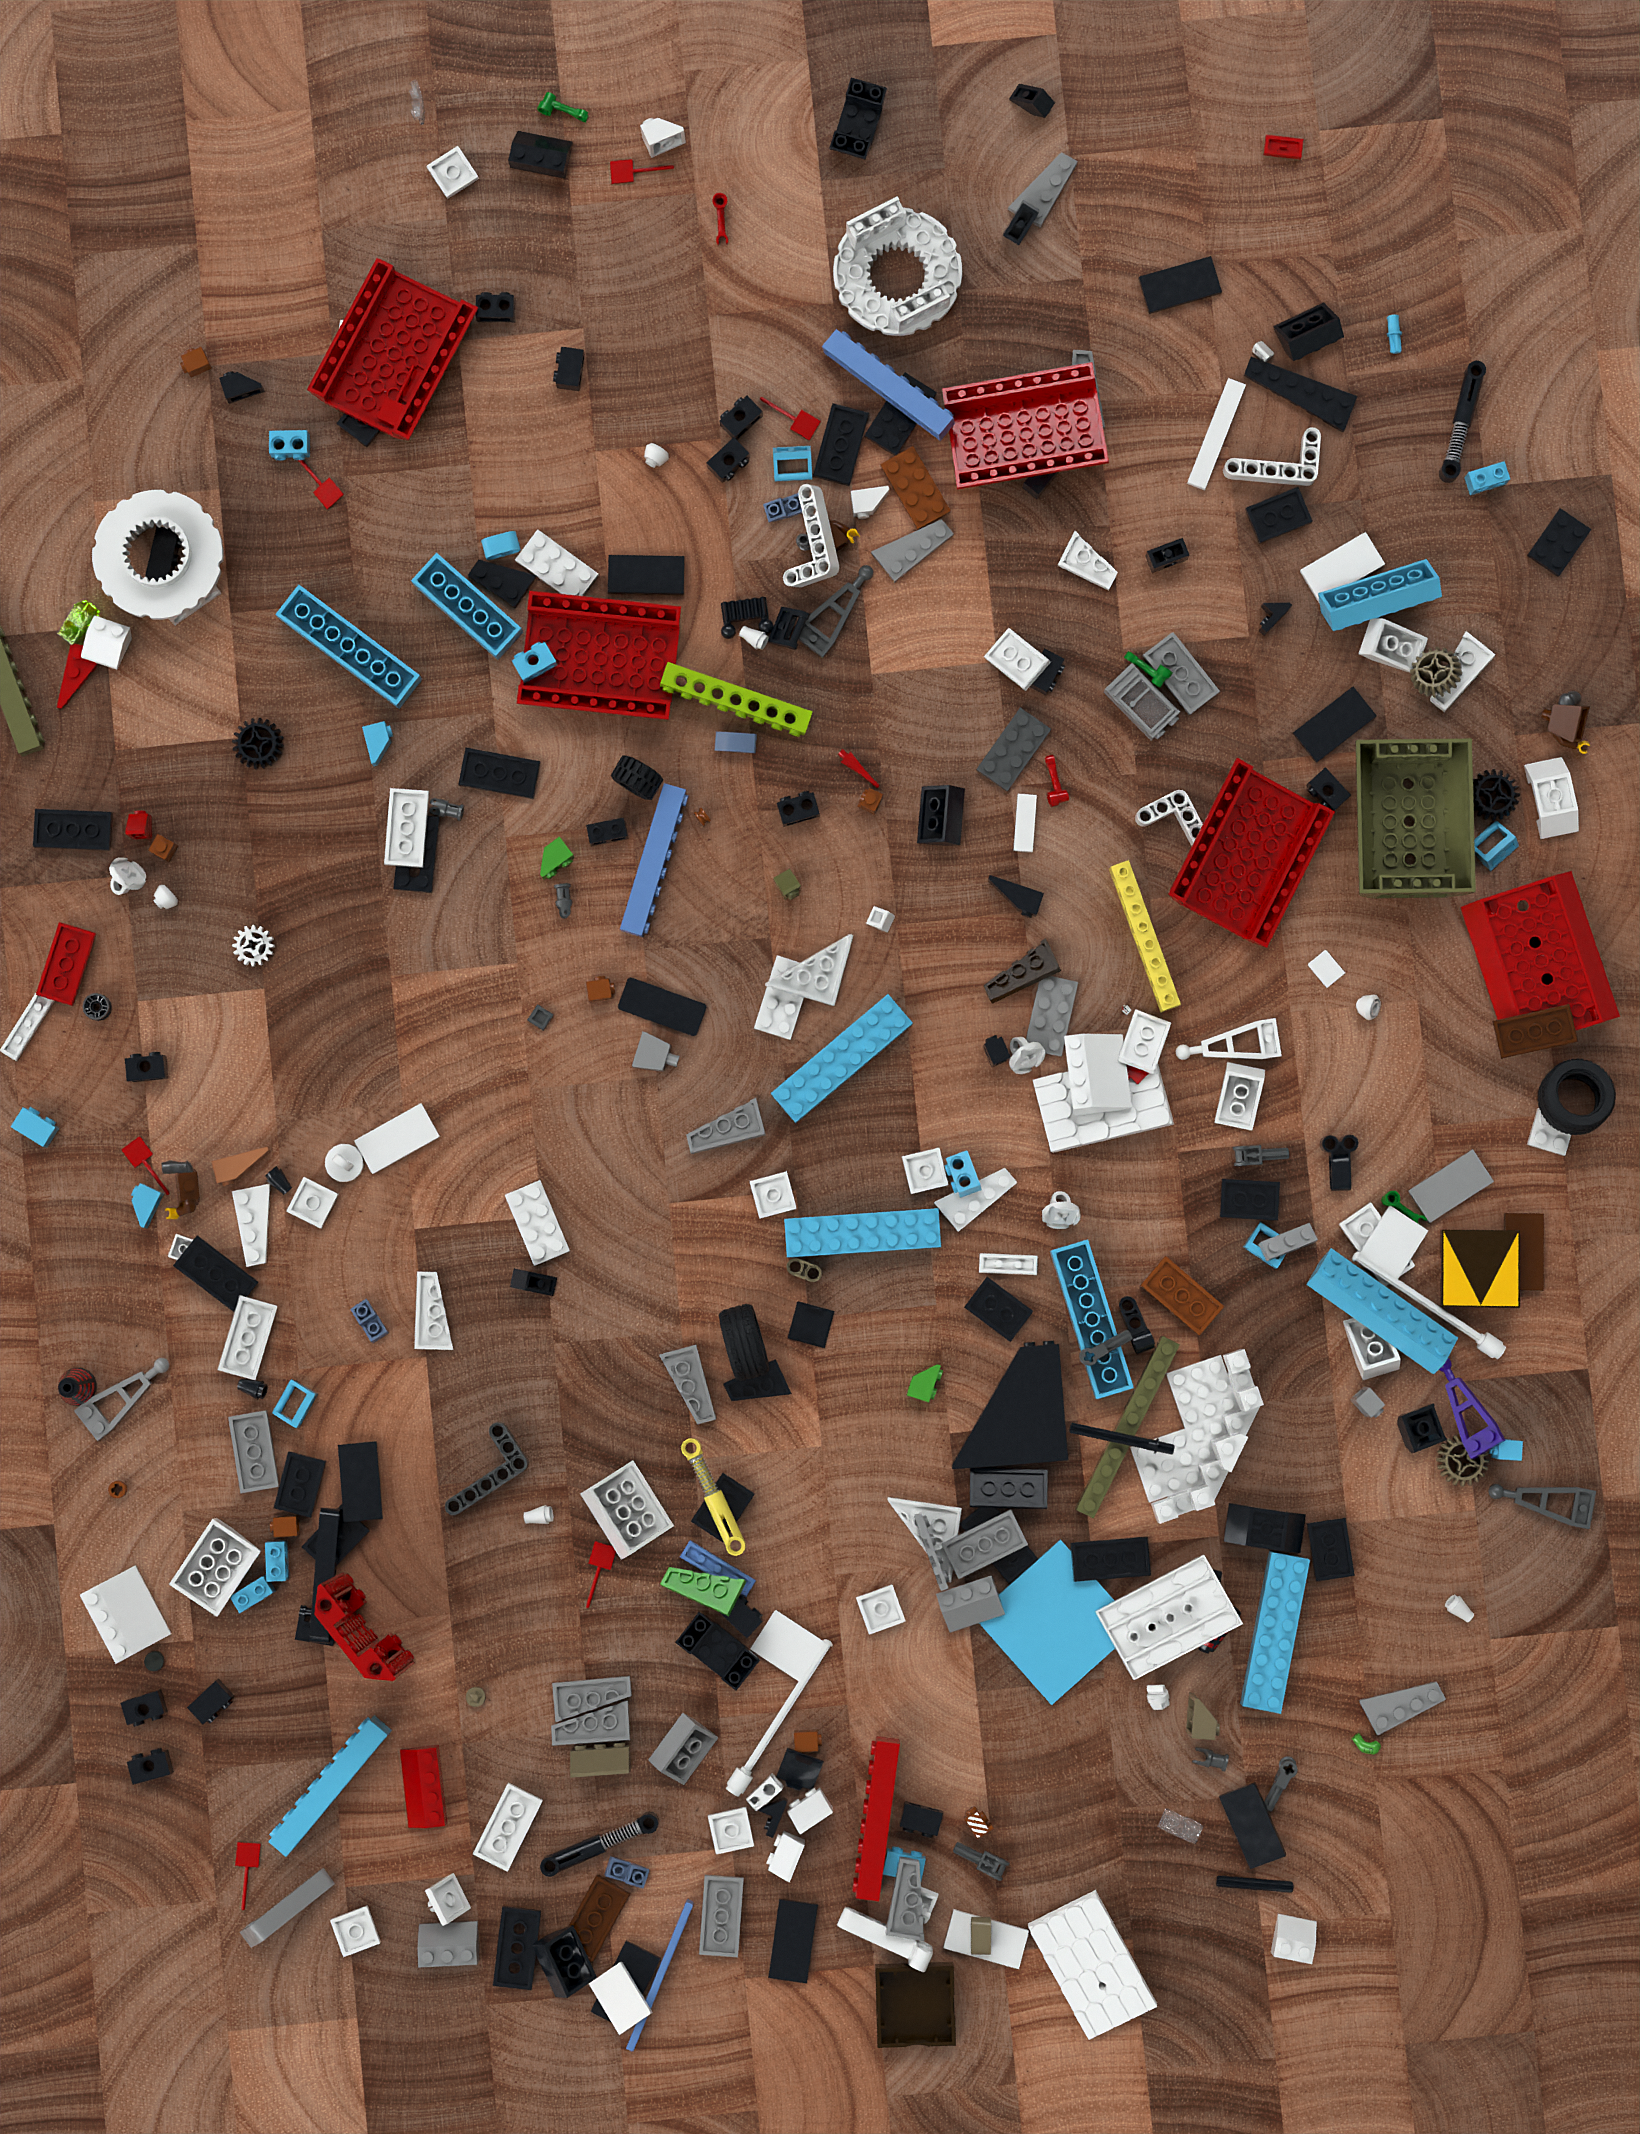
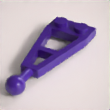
(1484, 1439)

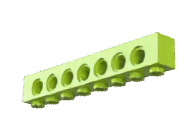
(801, 715)

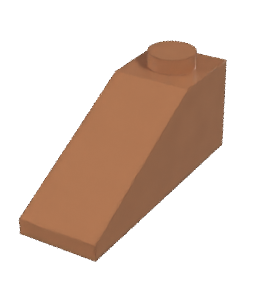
(235, 1166)

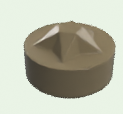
(475, 1696)

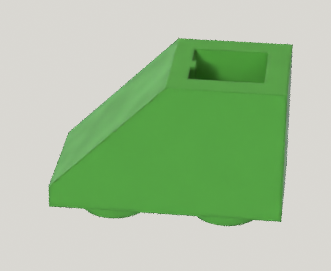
(555, 856)
(923, 1383)

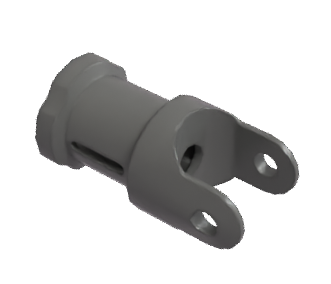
(445, 808)
(563, 903)
(1213, 1759)

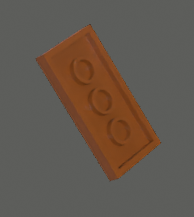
(915, 488)
(1182, 1295)

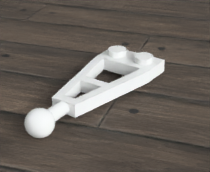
(1267, 1037)

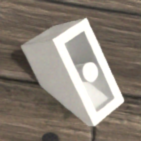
(867, 501)

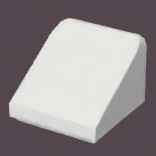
(1262, 351)
(880, 919)

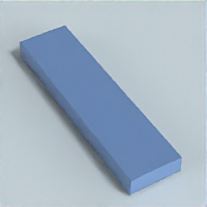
(714, 1565)

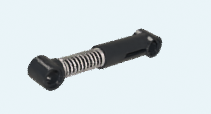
(1462, 419)
(597, 1845)

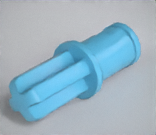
(1394, 334)

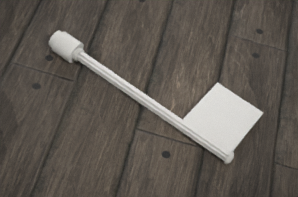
(1388, 1254)
(796, 1654)

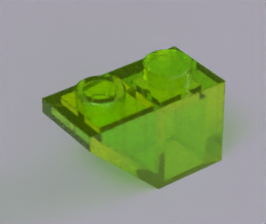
(78, 621)

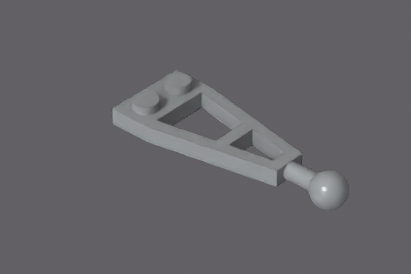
(93, 1417)

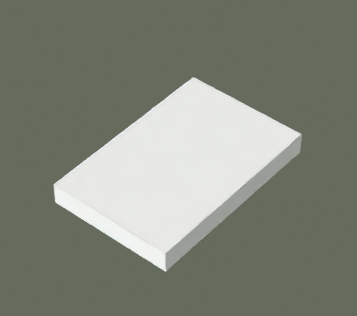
(1017, 659)
(1144, 1041)
(620, 1998)

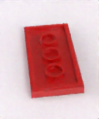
(66, 964)

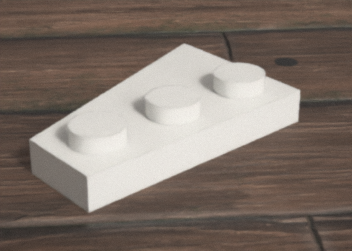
(1086, 563)

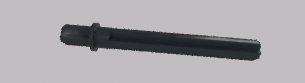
(1148, 1444)

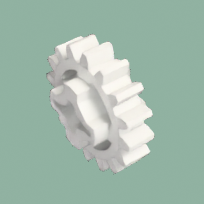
(245, 949)

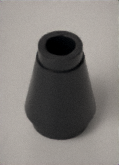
(278, 1180)
(254, 1388)

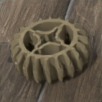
(1448, 675)
(1459, 1469)

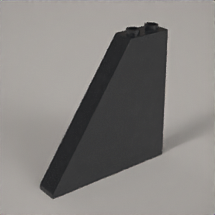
(1023, 1414)

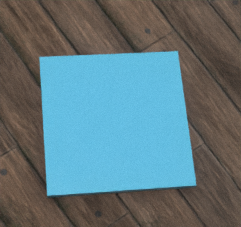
(1052, 1624)

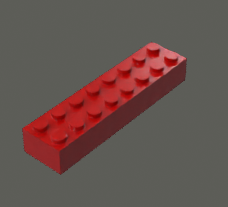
(877, 1819)

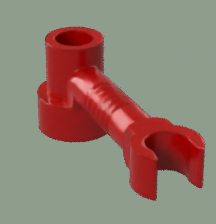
(720, 215)
(1058, 795)

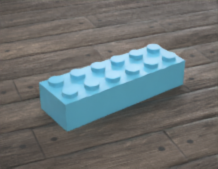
(1380, 595)
(467, 606)

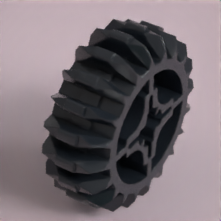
(253, 727)
(1500, 795)

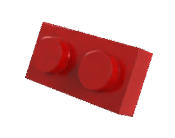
(1283, 147)

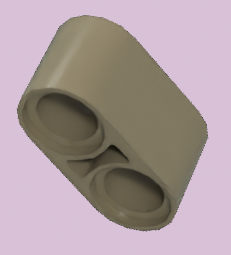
(803, 1272)
(980, 1935)

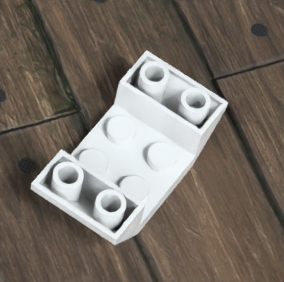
(1553, 797)

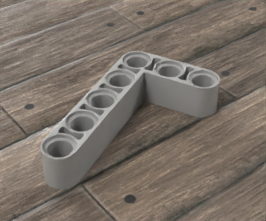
(287, 1908)

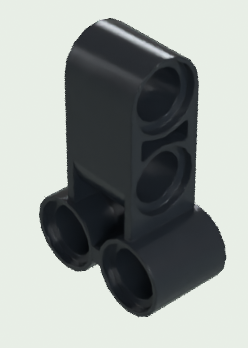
(1339, 1162)
(1142, 1337)

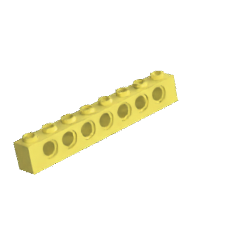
(1144, 936)

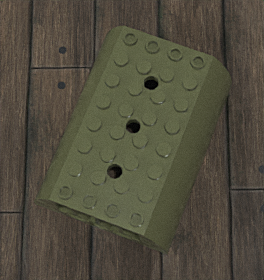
(1441, 815)

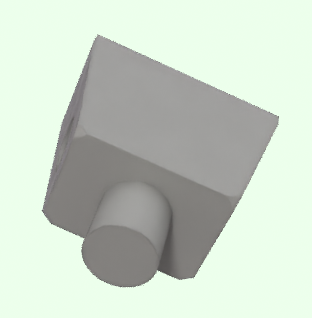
(653, 1054)

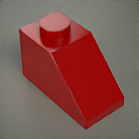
(139, 825)

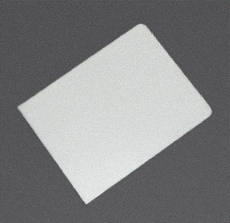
(1326, 968)

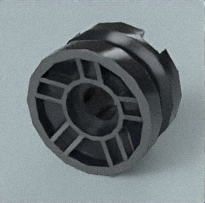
(89, 1007)

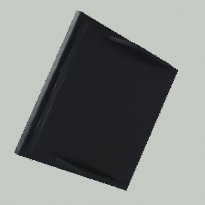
(810, 1324)
(799, 1770)

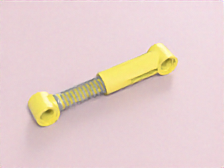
(714, 1498)

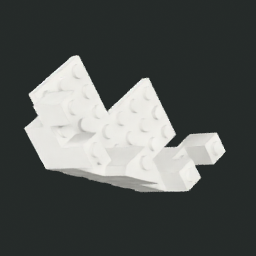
(1215, 1418)

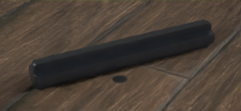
(1254, 1884)

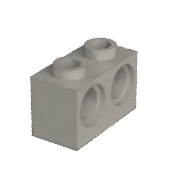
(1368, 1402)

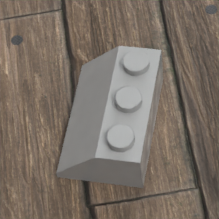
(970, 1604)
(683, 1749)
(448, 1944)

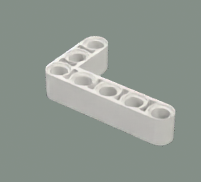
(1279, 467)
(816, 541)
(1172, 807)
(866, 1927)

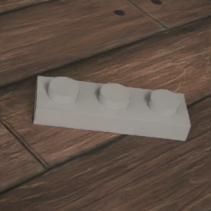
(1288, 1242)

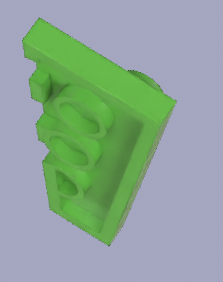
(709, 1590)

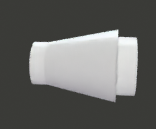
(754, 637)
(540, 1515)
(1459, 1608)

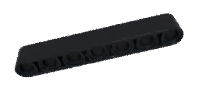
(324, 1565)

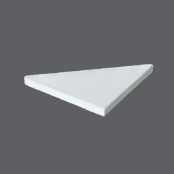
(818, 975)
(942, 1519)

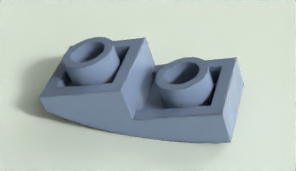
(783, 508)
(735, 742)
(369, 1321)
(626, 1872)

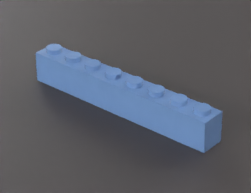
(888, 384)
(653, 860)

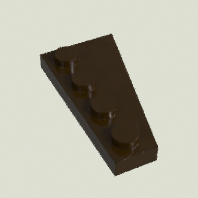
(1032, 968)

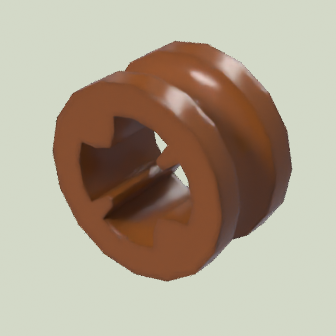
(702, 816)
(121, 1484)

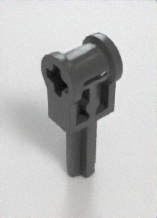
(1255, 1155)
(1105, 1347)
(1280, 1781)
(985, 1862)

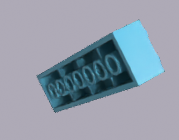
(348, 646)
(841, 1058)
(862, 1233)
(1382, 1311)
(1090, 1316)
(1274, 1632)
(333, 1781)

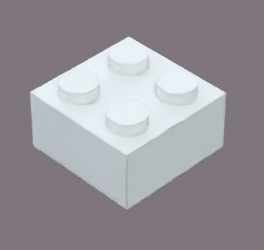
(178, 1246)

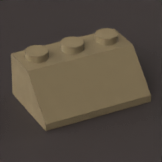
(1200, 1721)
(600, 1760)

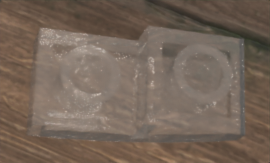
(418, 110)
(1180, 1826)

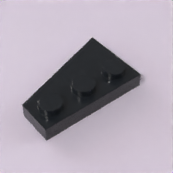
(502, 581)
(763, 1386)

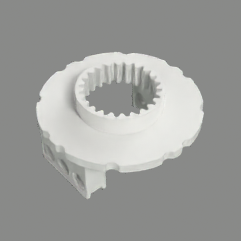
(896, 227)
(187, 588)

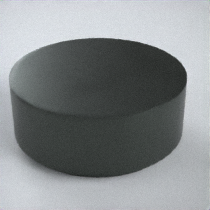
(154, 1661)

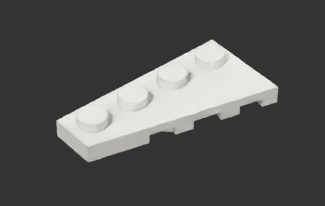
(1474, 659)
(964, 1209)
(252, 1215)
(430, 1315)

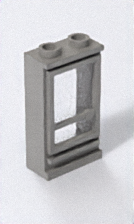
(1142, 702)

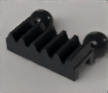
(745, 610)

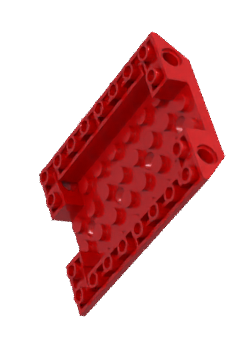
(1565, 952)
(353, 1636)

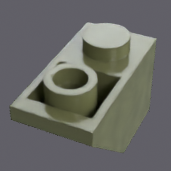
(787, 884)

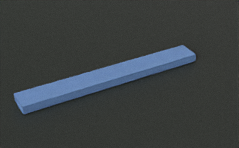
(661, 1971)

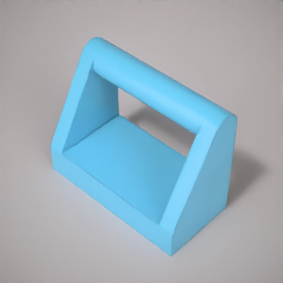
(787, 453)
(1500, 851)
(1254, 1249)
(304, 1407)

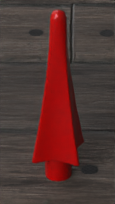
(851, 762)

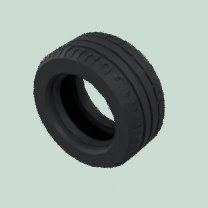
(1595, 1078)
(744, 1342)

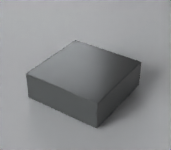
(540, 1017)

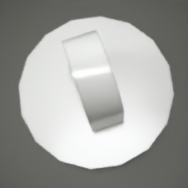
(126, 874)
(1026, 1056)
(344, 1162)
(1061, 1214)

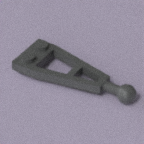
(816, 639)
(1581, 1509)

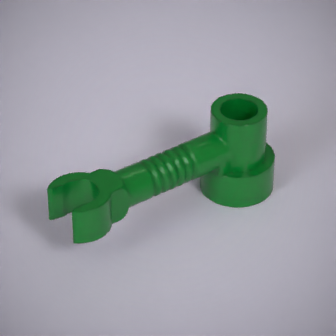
(548, 104)
(1159, 675)
(1395, 1202)

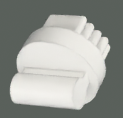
(1158, 1696)

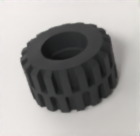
(636, 777)

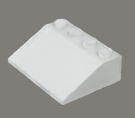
(1095, 1075)
(627, 1510)
(215, 1566)
(125, 1614)

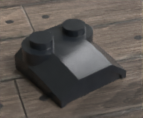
(1420, 1428)

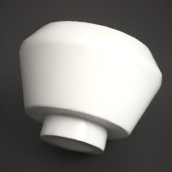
(655, 455)
(165, 897)
(1368, 1006)

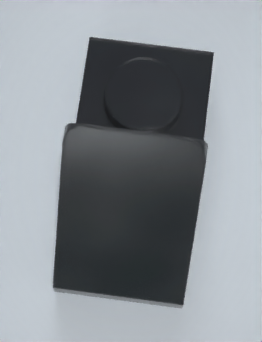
(1276, 611)
(775, 1810)

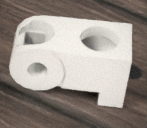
(765, 1792)

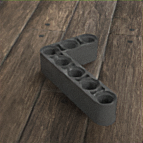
(493, 1476)

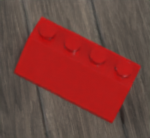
(423, 1787)

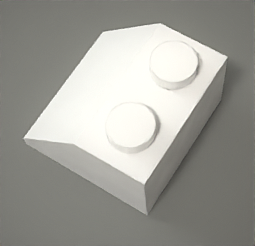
(661, 135)
(106, 642)
(809, 1810)
(786, 1855)
(1294, 1939)

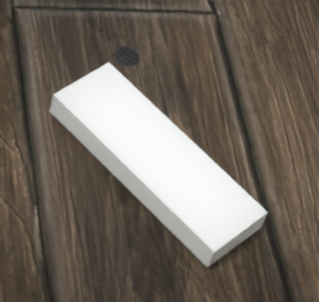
(1025, 823)
(1008, 1264)

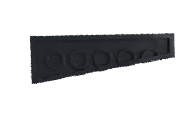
(1313, 396)

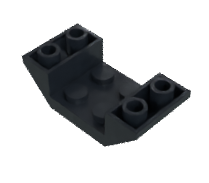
(859, 118)
(1264, 1528)
(718, 1650)

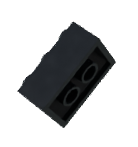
(540, 154)
(1309, 331)
(941, 815)
(564, 1962)

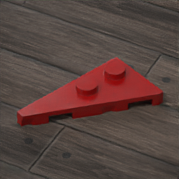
(75, 674)

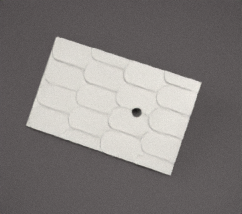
(1067, 1131)
(1184, 1608)
(1092, 1965)

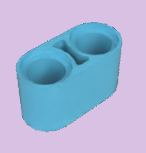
(500, 545)

